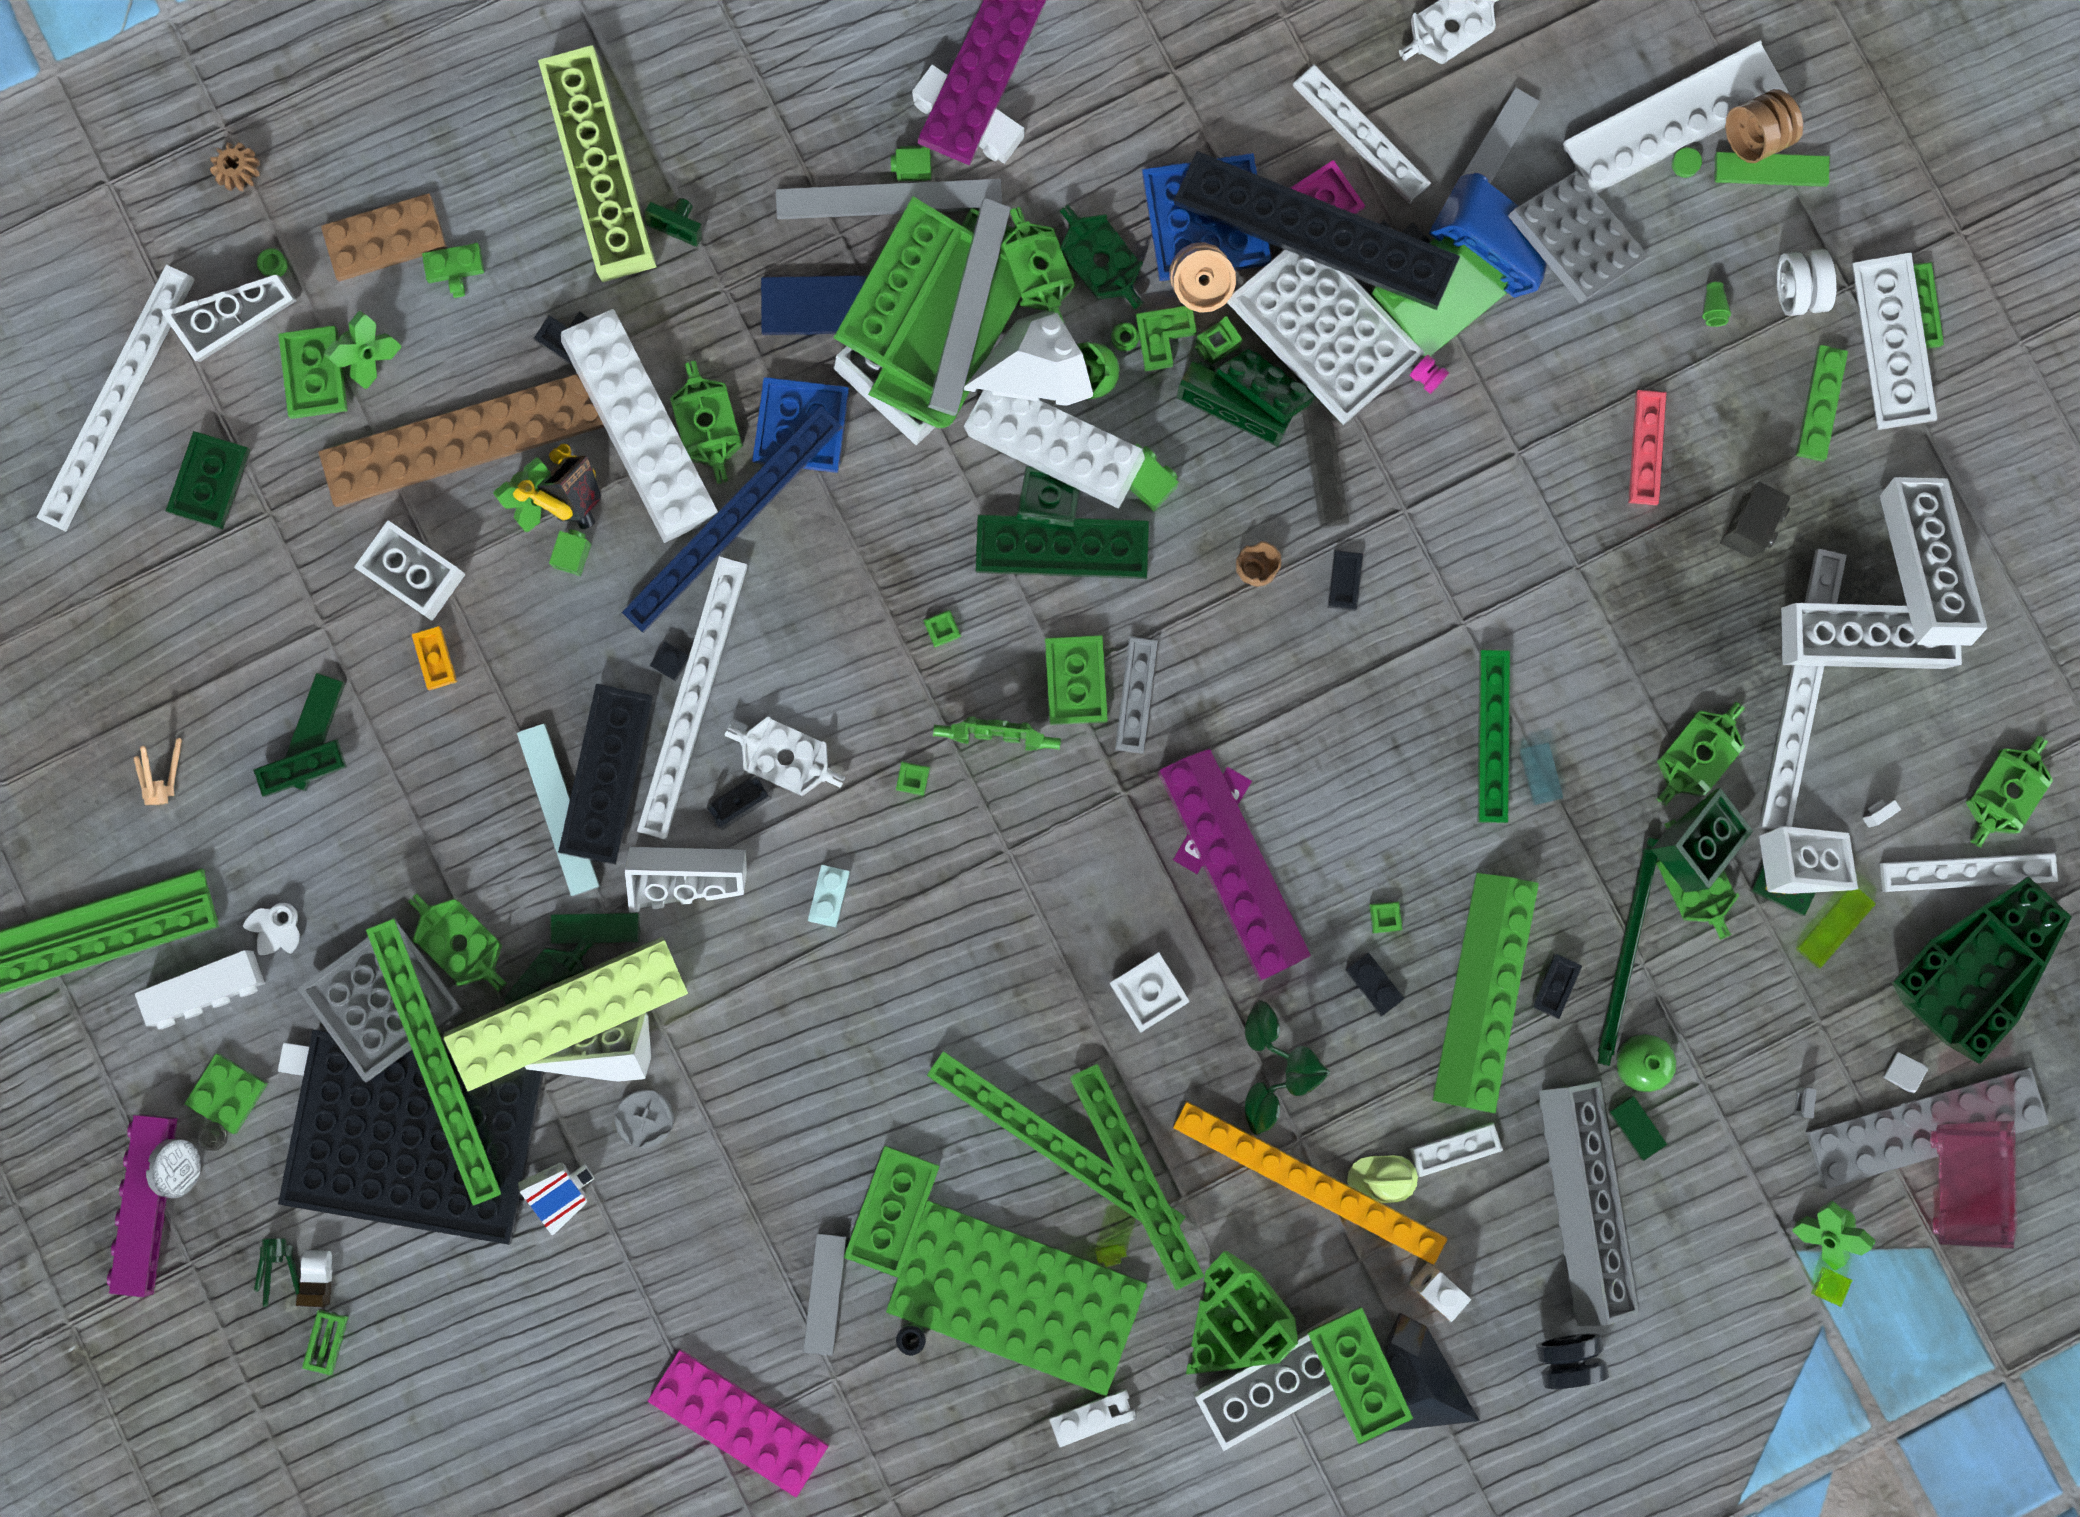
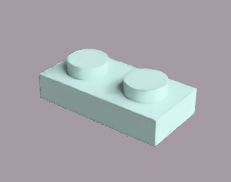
(829, 896)

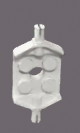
(1432, 39)
(768, 739)

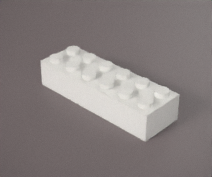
(1057, 445)
(1933, 561)
(1858, 638)
(1264, 1394)

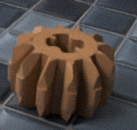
(242, 174)

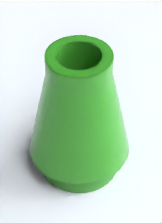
(1716, 307)

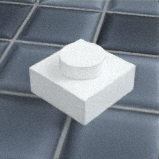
(1880, 812)

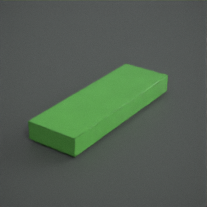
(1928, 305)

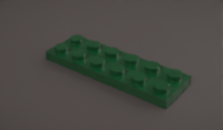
(1088, 550)

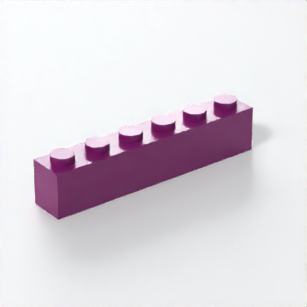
(141, 1211)

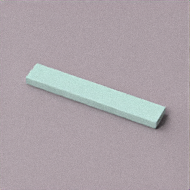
(554, 803)

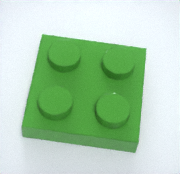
(226, 1093)

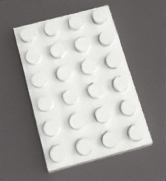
(1326, 331)

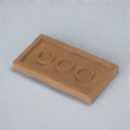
(383, 237)

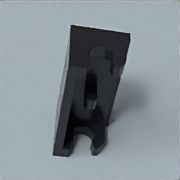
(738, 802)

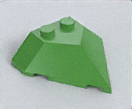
(1239, 1320)

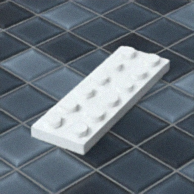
(1894, 341)

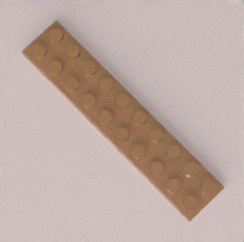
(458, 440)

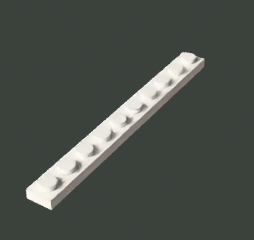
(114, 400)
(692, 698)
(1799, 706)

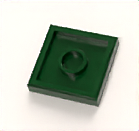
(1047, 499)

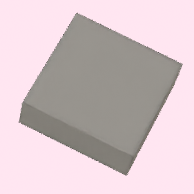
(1805, 1102)

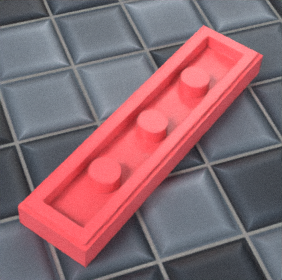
(1647, 447)

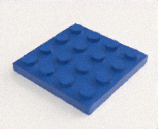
(1177, 227)

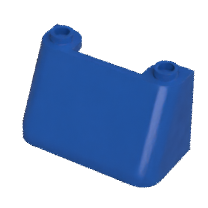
(1479, 219)

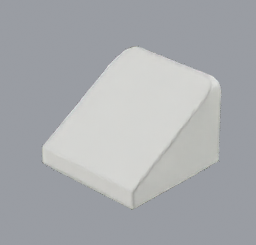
(1905, 1072)

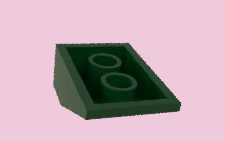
(1703, 842)

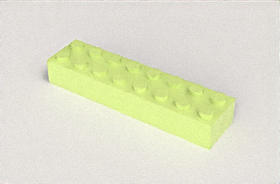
(597, 163)
(564, 1013)

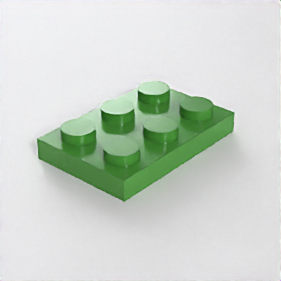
(310, 378)
(1076, 680)

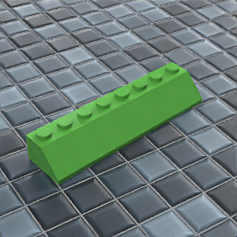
(1485, 992)

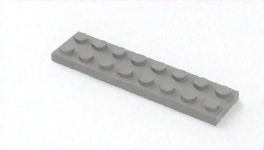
(1903, 1132)

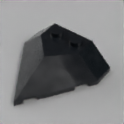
(1425, 1378)

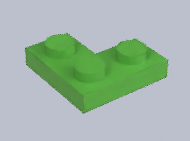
(1157, 328)

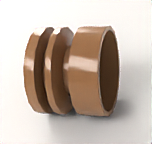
(1764, 126)

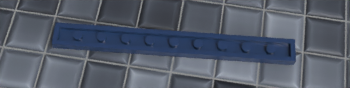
(732, 519)

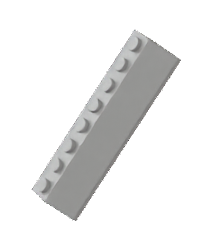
(1588, 1204)

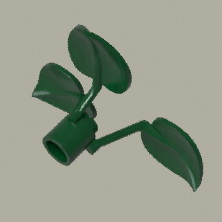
(1303, 1069)

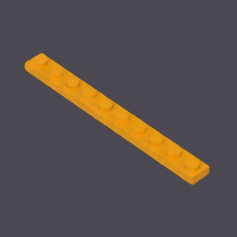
(1310, 1182)

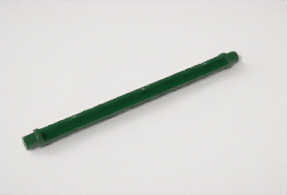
(1627, 954)

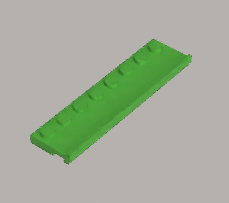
(105, 930)

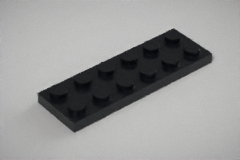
(605, 774)

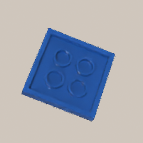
(786, 407)

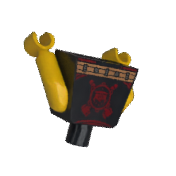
(568, 490)

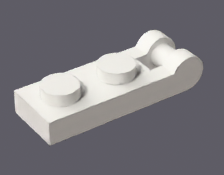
(1091, 1418)

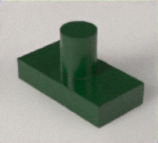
(675, 222)

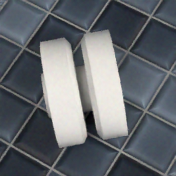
(1806, 282)

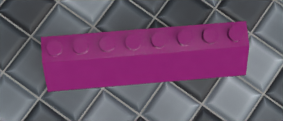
(1234, 864)

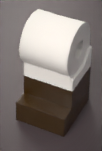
(315, 1279)

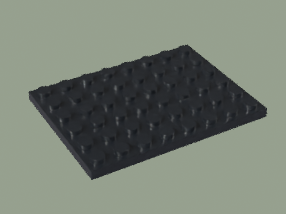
(384, 1154)

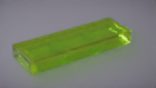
(1835, 927)

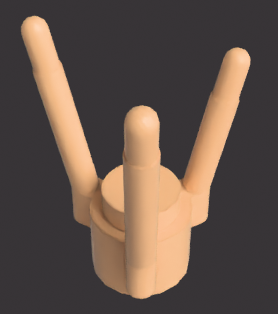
(154, 791)

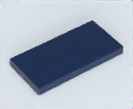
(806, 303)

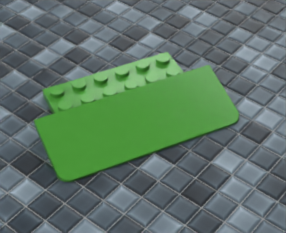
(909, 303)

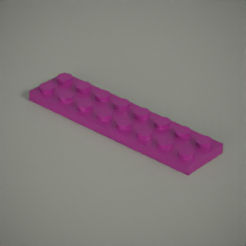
(979, 77)

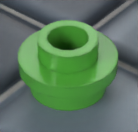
(1125, 328)

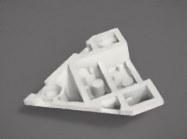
(1035, 362)

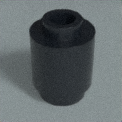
(907, 1347)

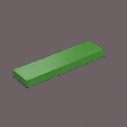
(1773, 170)

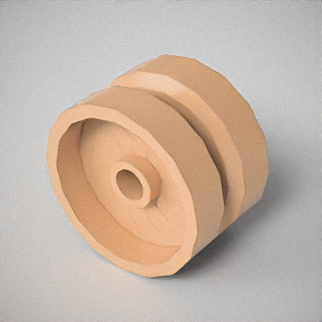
(1190, 265)

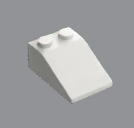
(1807, 861)

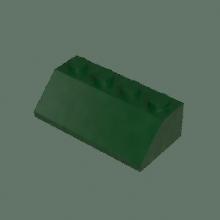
(1212, 396)

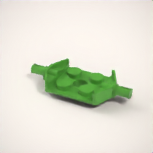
(1037, 287)
(708, 444)
(986, 728)
(1680, 763)
(1994, 807)
(1702, 905)
(435, 936)

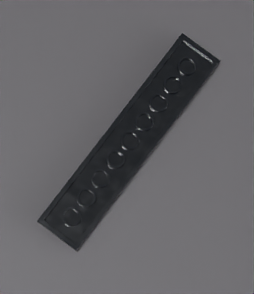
(1317, 230)

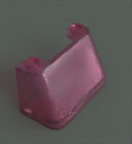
(1976, 1184)

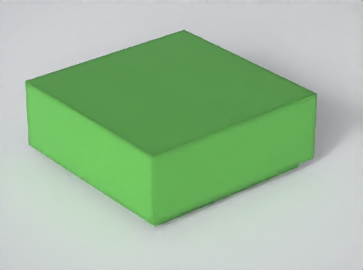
(942, 628)
(912, 778)
(1385, 917)

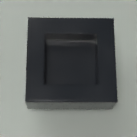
(669, 661)

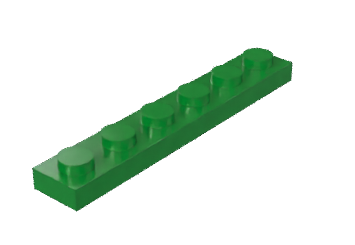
(1493, 736)

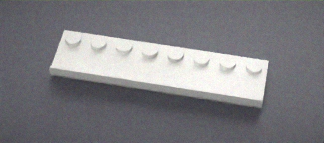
(1671, 118)

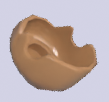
(1258, 564)

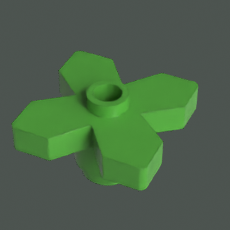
(361, 348)
(526, 513)
(1836, 1233)

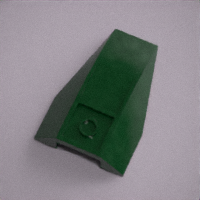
(1984, 969)

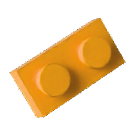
(434, 658)

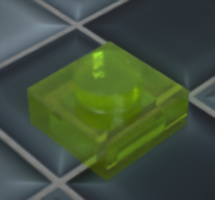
(1111, 1254)
(1831, 1286)

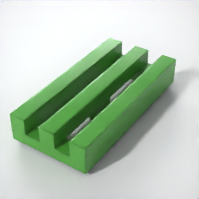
(332, 1317)

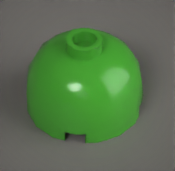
(1101, 368)
(1646, 1063)

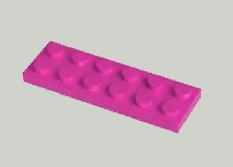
(738, 1423)

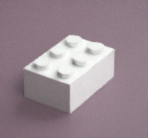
(409, 570)

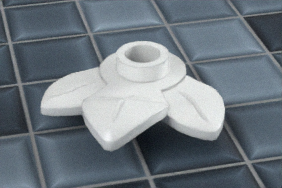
(272, 931)

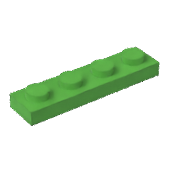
(1821, 403)

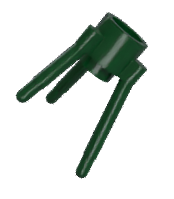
(273, 1252)

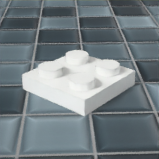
(1149, 992)

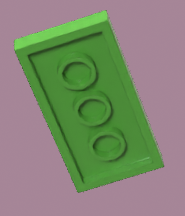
(891, 1211)
(1359, 1375)

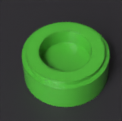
(1686, 162)
(272, 262)

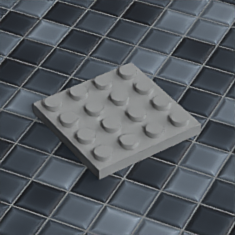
(1578, 236)
(360, 1012)

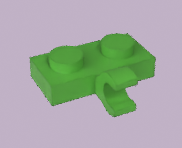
(452, 265)

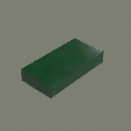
(1637, 1128)

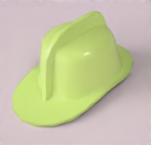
(1384, 1178)

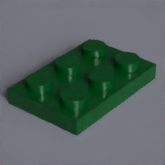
(1265, 385)
(207, 480)

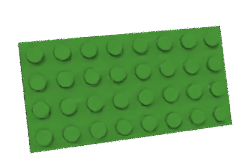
(1017, 1298)

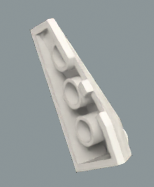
(612, 1055)

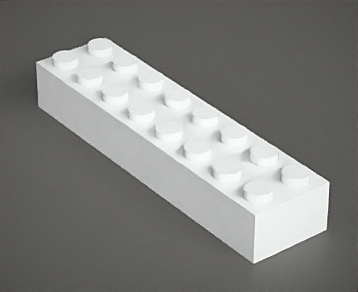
(638, 425)

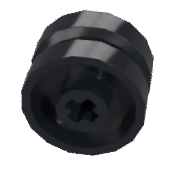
(1572, 1361)

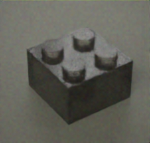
(1756, 520)

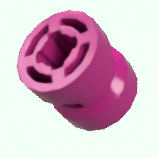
(1429, 374)

